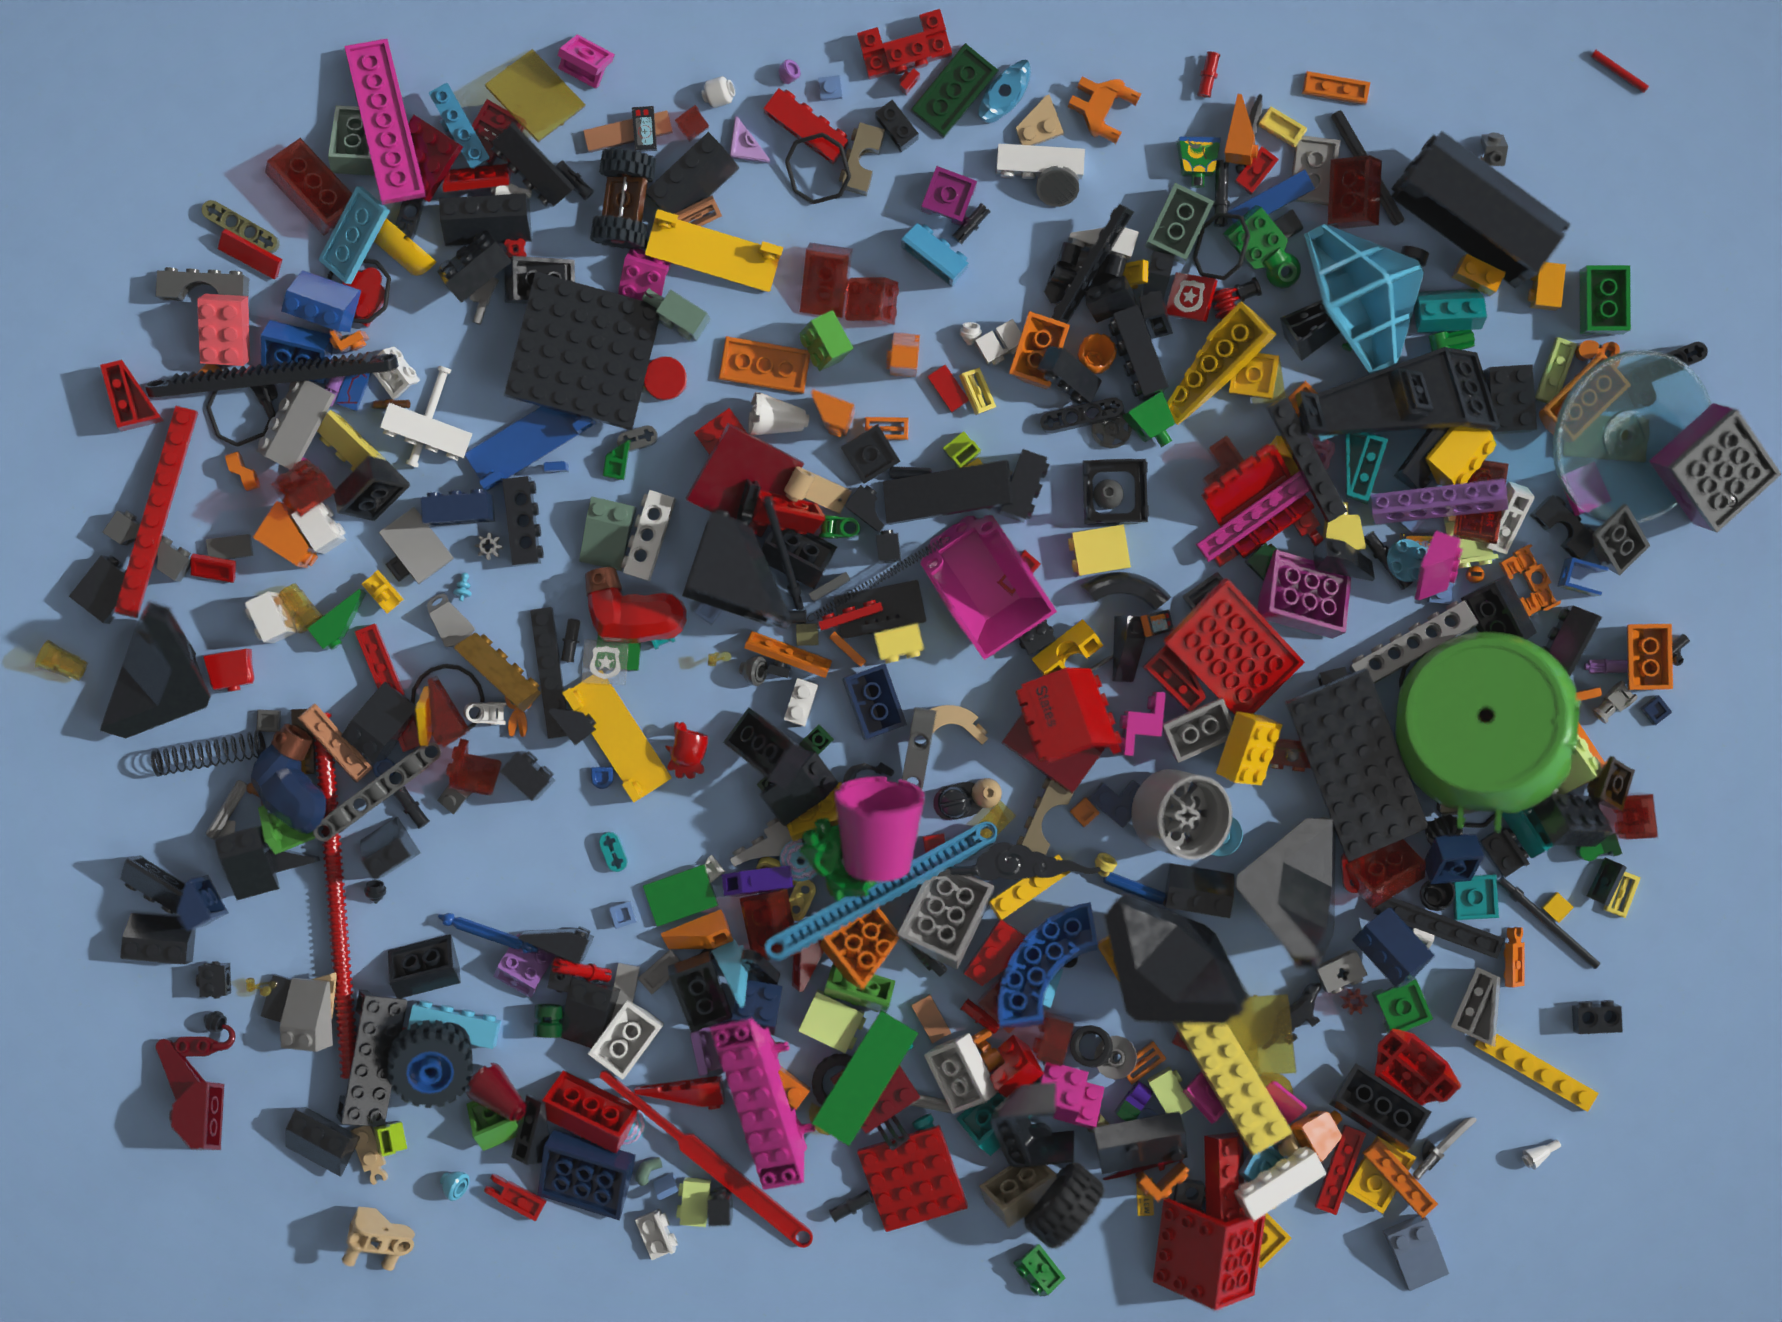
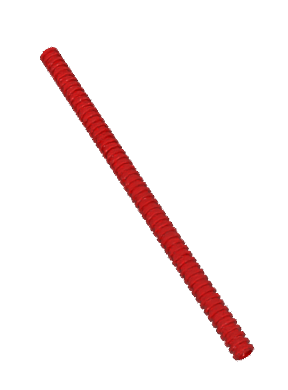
(337, 915)

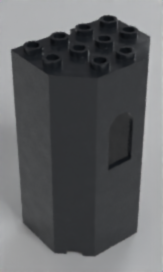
(1479, 209)

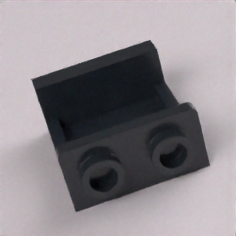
(100, 588)

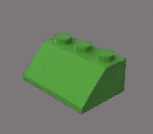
(875, 995)

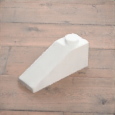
(1519, 502)

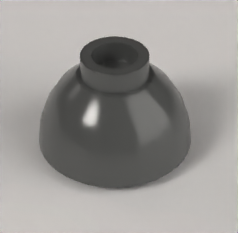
(1108, 494)
(754, 670)

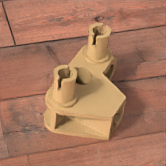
(371, 1226)

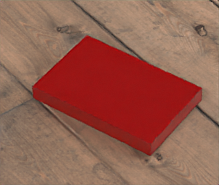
(477, 177)

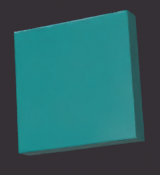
(1476, 898)

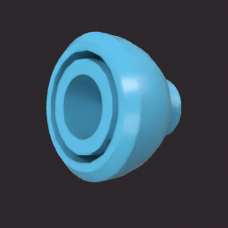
(454, 1184)

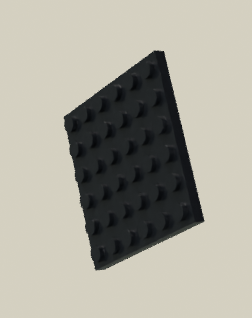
(583, 351)

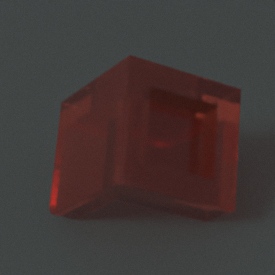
(692, 123)

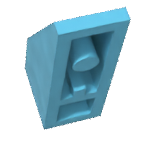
(736, 974)

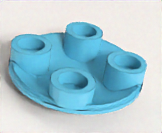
(1406, 559)

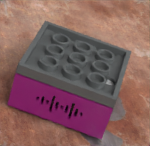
(1715, 467)

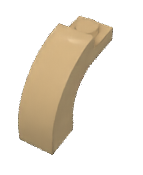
(957, 715)

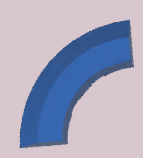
(1039, 960)

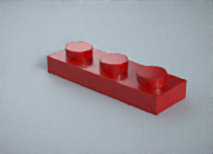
(850, 614)

